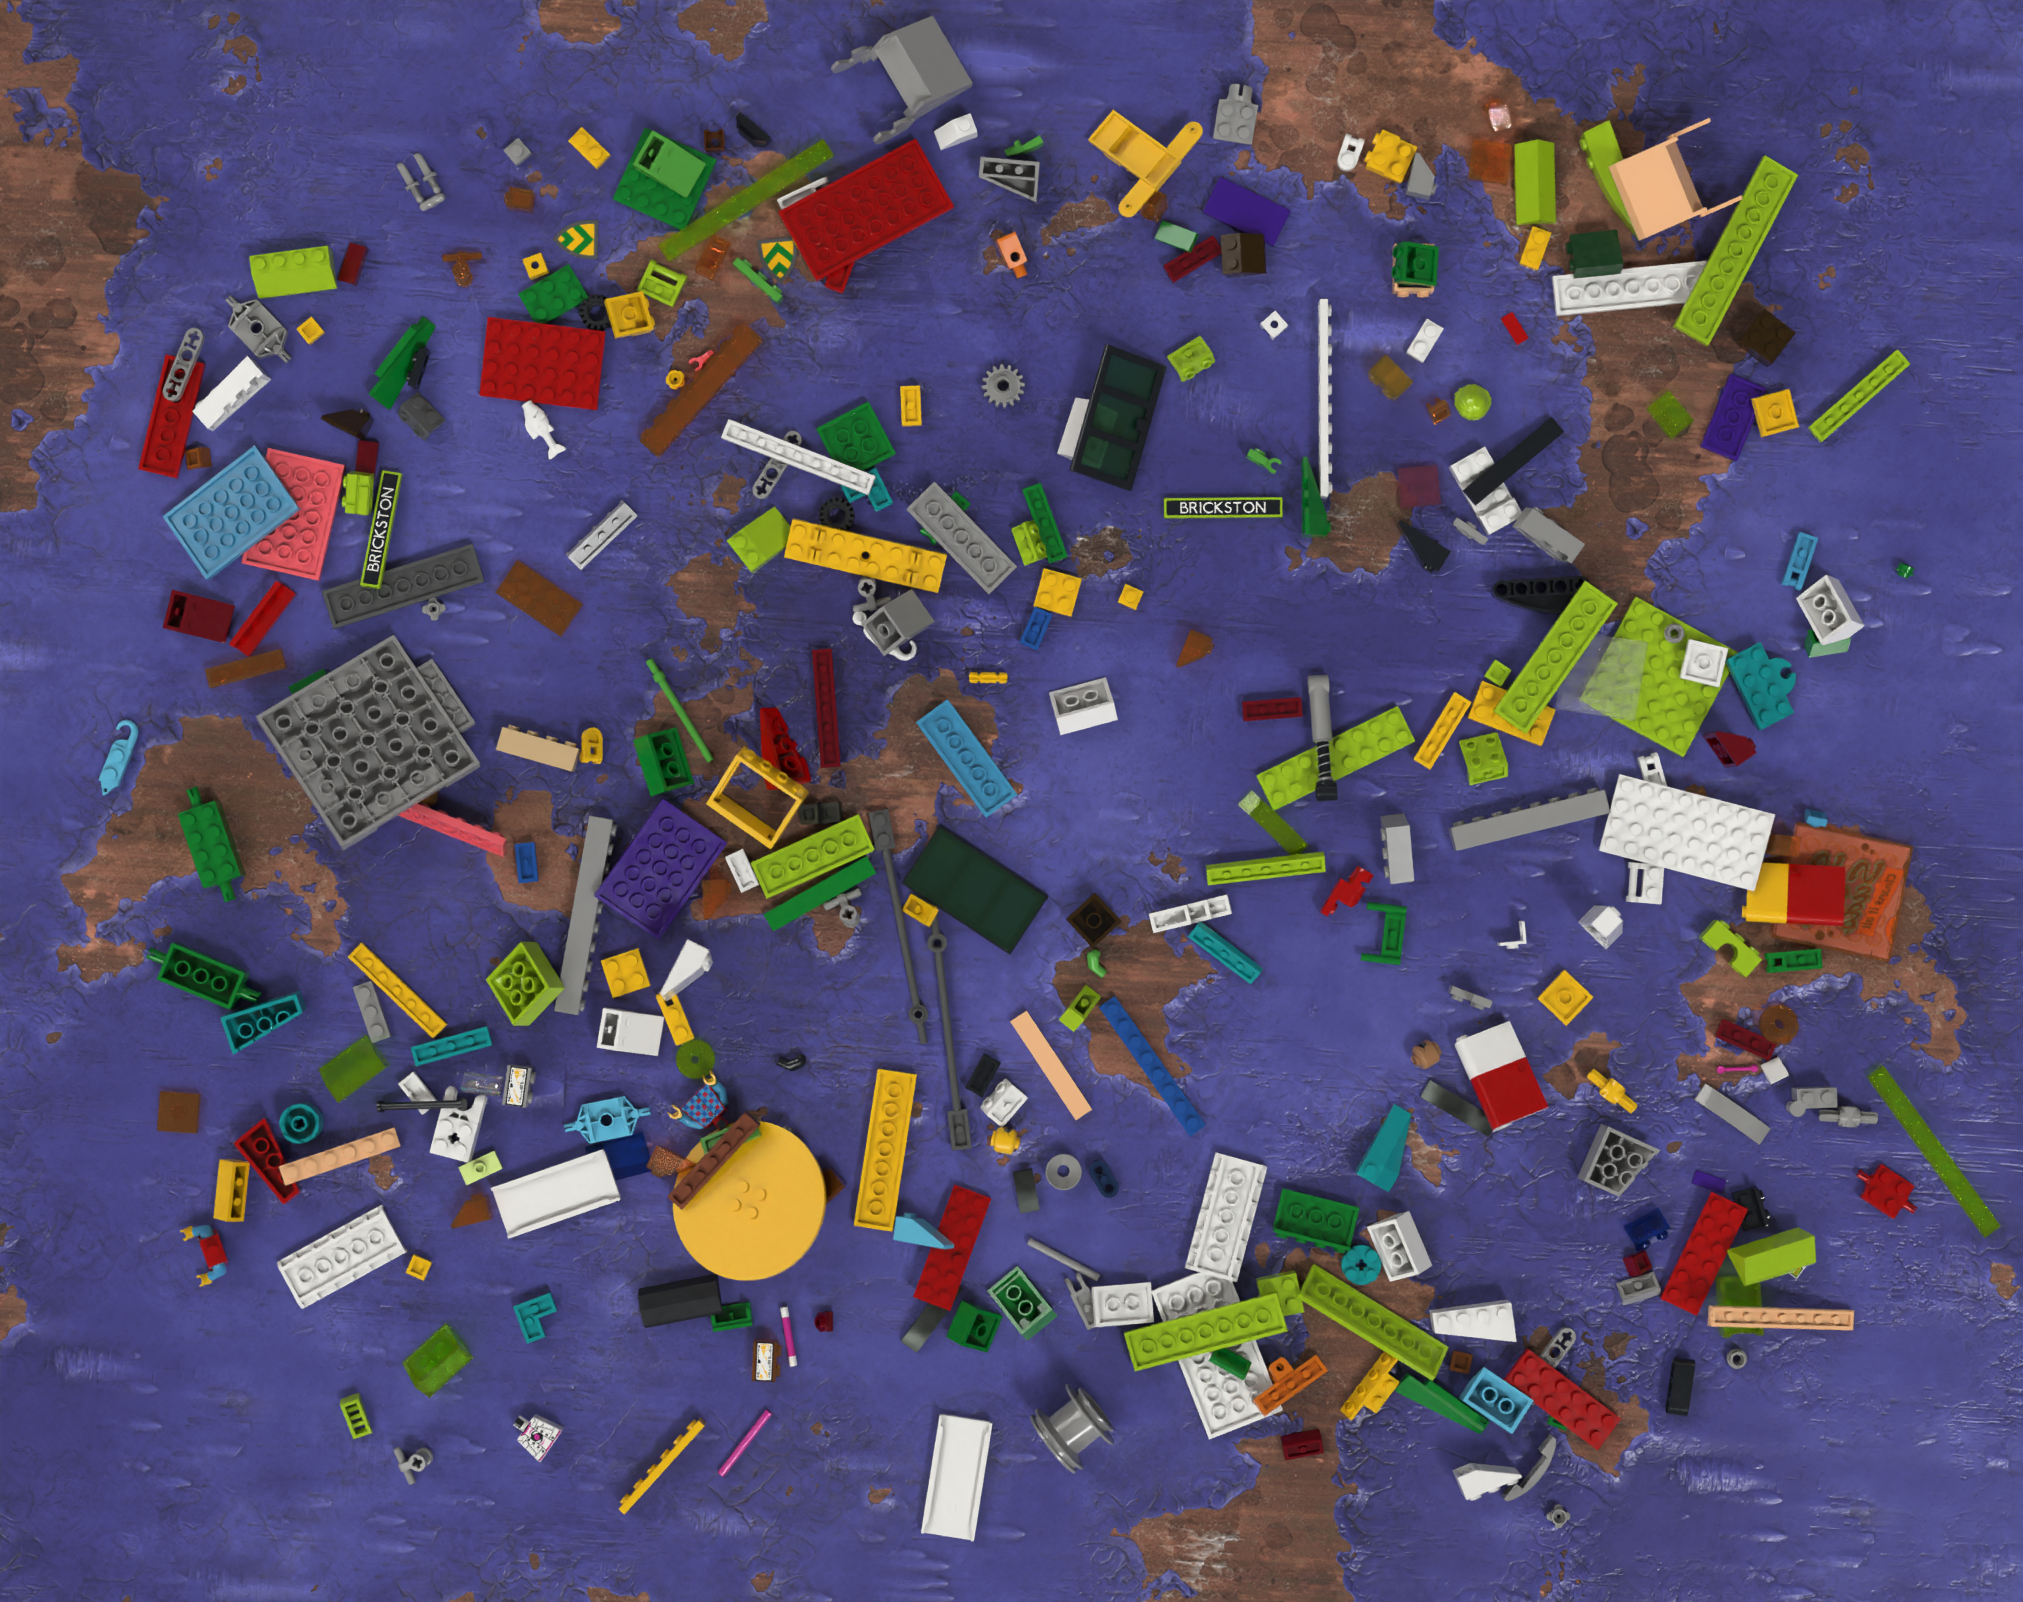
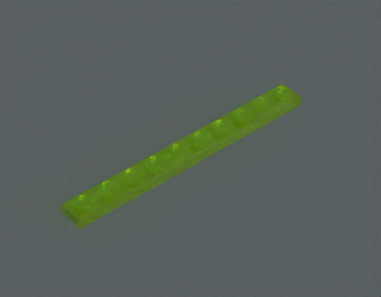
(746, 200)
(1933, 1151)

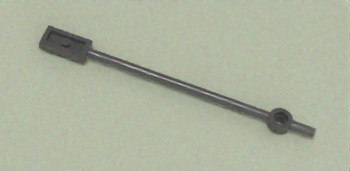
(884, 841)
(957, 1117)

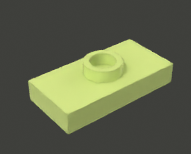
(480, 1167)

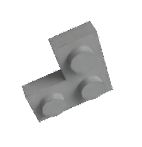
(1476, 1001)

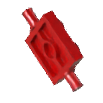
(1886, 1191)

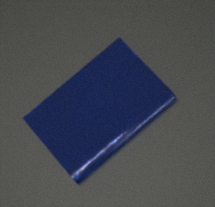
(626, 1155)

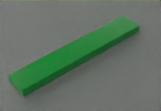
(820, 893)

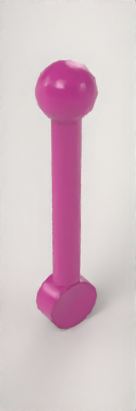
(1720, 1069)

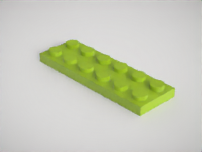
(812, 856)

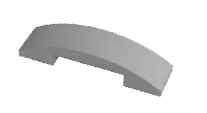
(1732, 1113)
(1547, 1449)

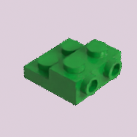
(1415, 264)

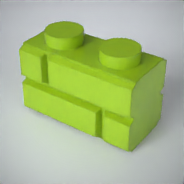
(358, 493)

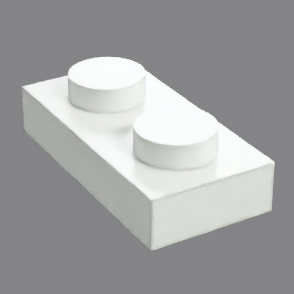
(1424, 340)

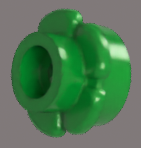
(1905, 570)

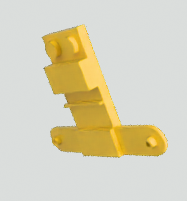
(1142, 156)

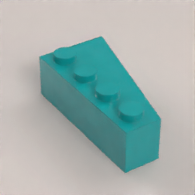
(255, 1021)

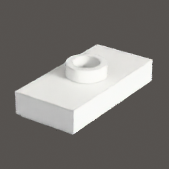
(742, 870)
(416, 1090)

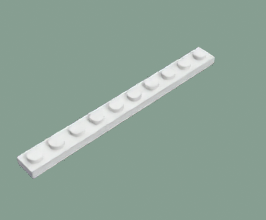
(1324, 390)

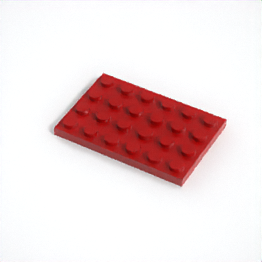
(542, 363)

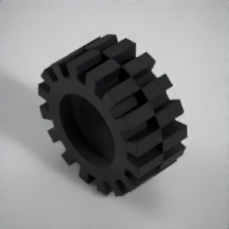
(596, 300)
(839, 503)

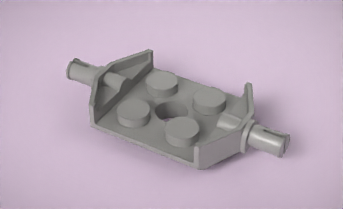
(269, 340)

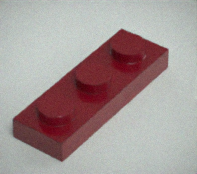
(1189, 262)
(1272, 709)
(1745, 1039)

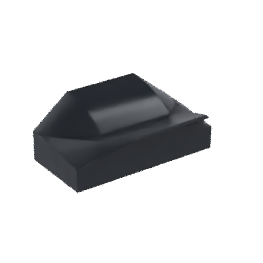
(751, 132)

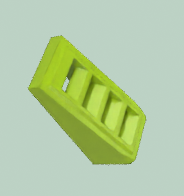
(349, 1400)

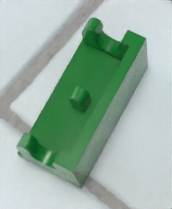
(733, 1317)

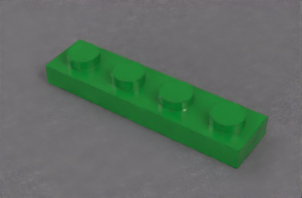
(1045, 521)

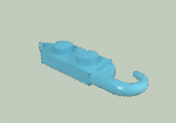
(118, 759)

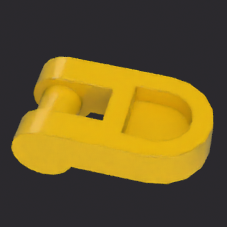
(591, 739)

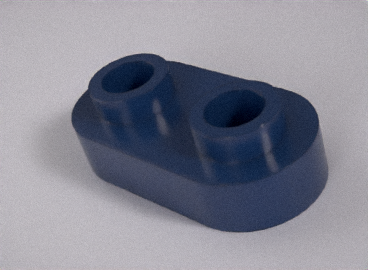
(1104, 1178)

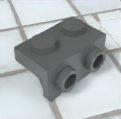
(420, 416)

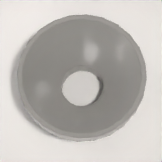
(1068, 1181)

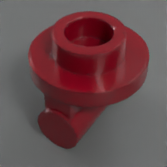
(824, 1321)

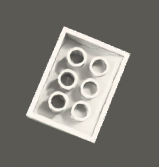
(688, 967)

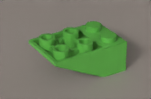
(669, 164)

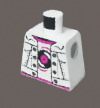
(537, 1434)

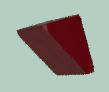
(1637, 1263)

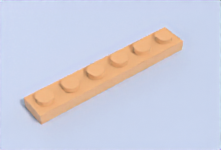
(339, 1156)

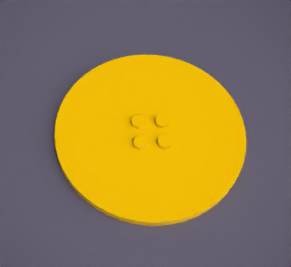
(756, 1209)

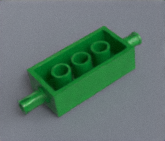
(211, 844)
(203, 975)

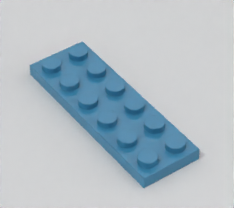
(966, 758)

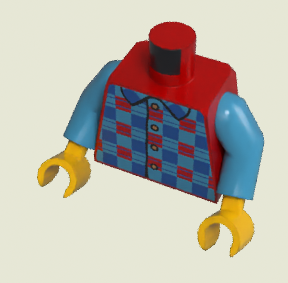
(705, 1106)
(211, 1249)

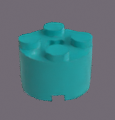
(311, 1117)

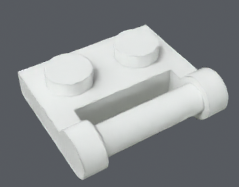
(1651, 883)

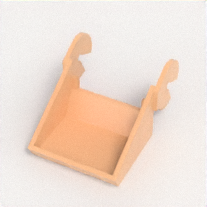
(1659, 188)

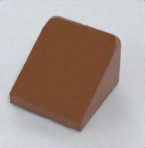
(198, 458)

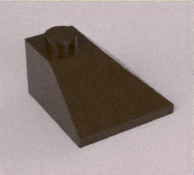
(351, 421)

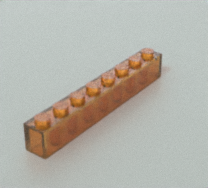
(701, 390)

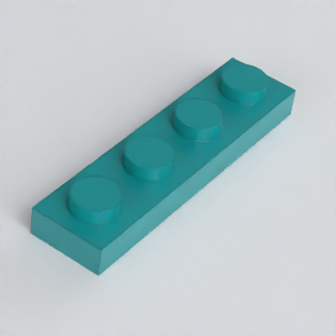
(1225, 952)
(451, 1046)

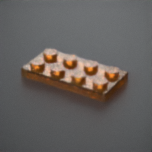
(539, 598)

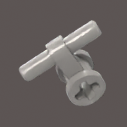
(871, 604)
(842, 900)
(416, 1462)

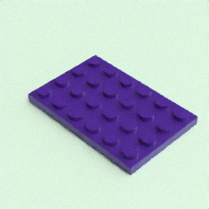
(660, 868)

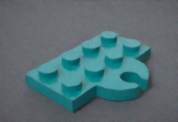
(1762, 684)

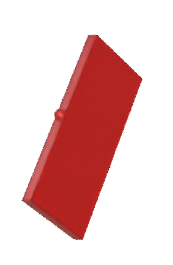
(1514, 328)

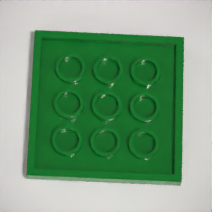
(655, 199)

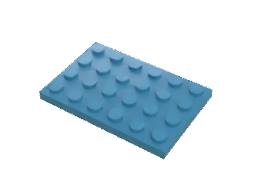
(231, 512)

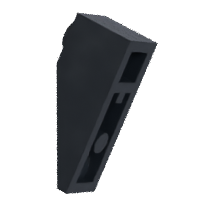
(1426, 550)

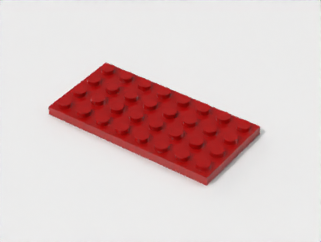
(866, 210)

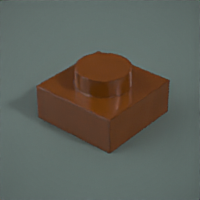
(1460, 1361)

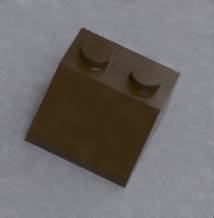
(1243, 254)

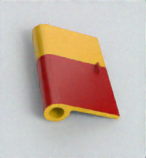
(1797, 895)

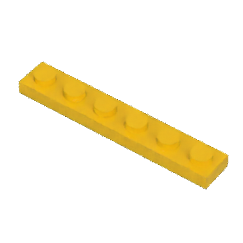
(666, 1459)

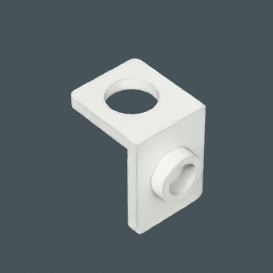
(1514, 944)

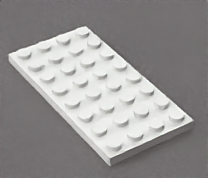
(1686, 832)
(1219, 1396)

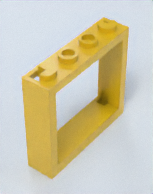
(742, 817)

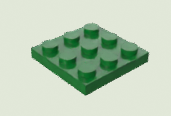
(857, 438)

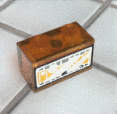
(766, 1360)

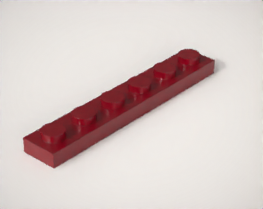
(826, 708)

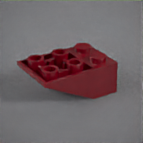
(198, 616)

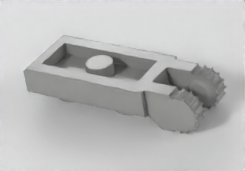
(1083, 1301)

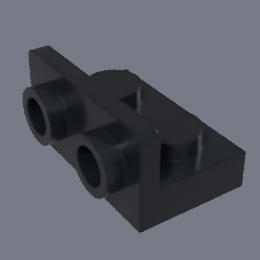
(1753, 1200)

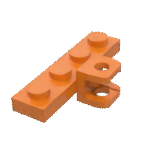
(1287, 1382)

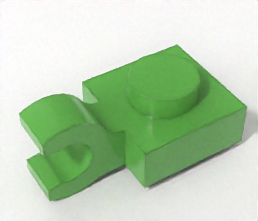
(1258, 457)

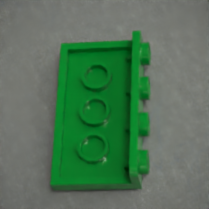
(1315, 1220)

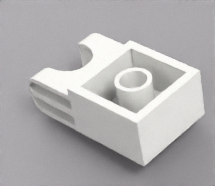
(464, 1123)

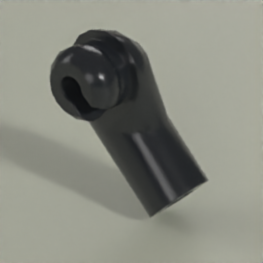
(794, 1064)

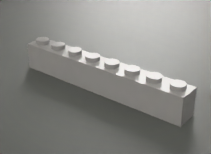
(1529, 820)

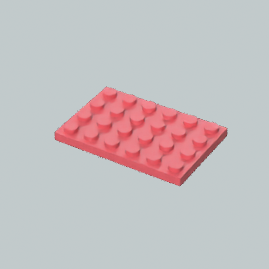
(302, 540)

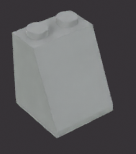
(897, 622)

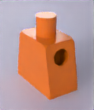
(1008, 245)

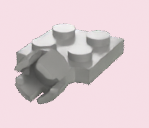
(1236, 116)

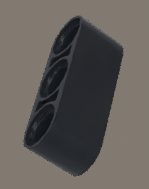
(1680, 1386)

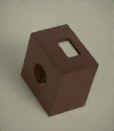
(709, 136)

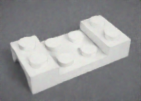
(1498, 507)

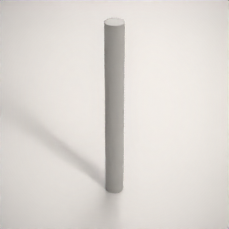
(1063, 1259)

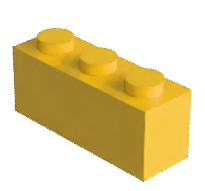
(231, 1190)

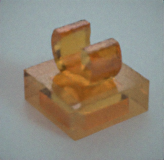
(1438, 411)

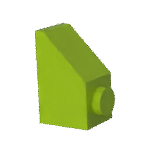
(1079, 1008)

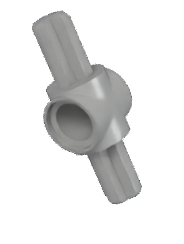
(1848, 1116)

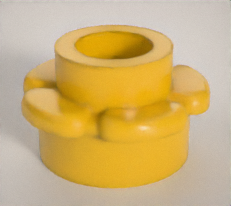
(670, 379)

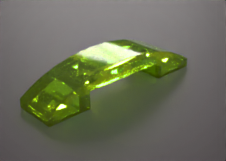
(1272, 824)

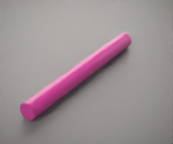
(744, 1443)

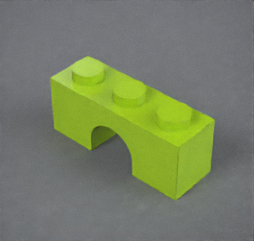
(1744, 958)

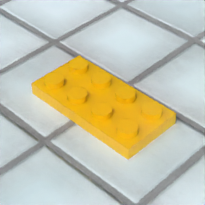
(1482, 712)

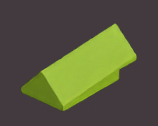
(1534, 183)
(1773, 1255)

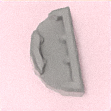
(1469, 531)

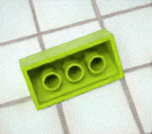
(293, 272)

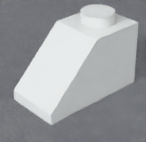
(956, 132)

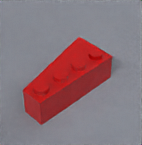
(265, 1155)

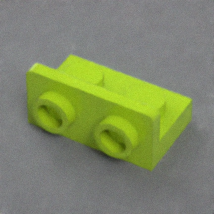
(1191, 358)
(1029, 542)

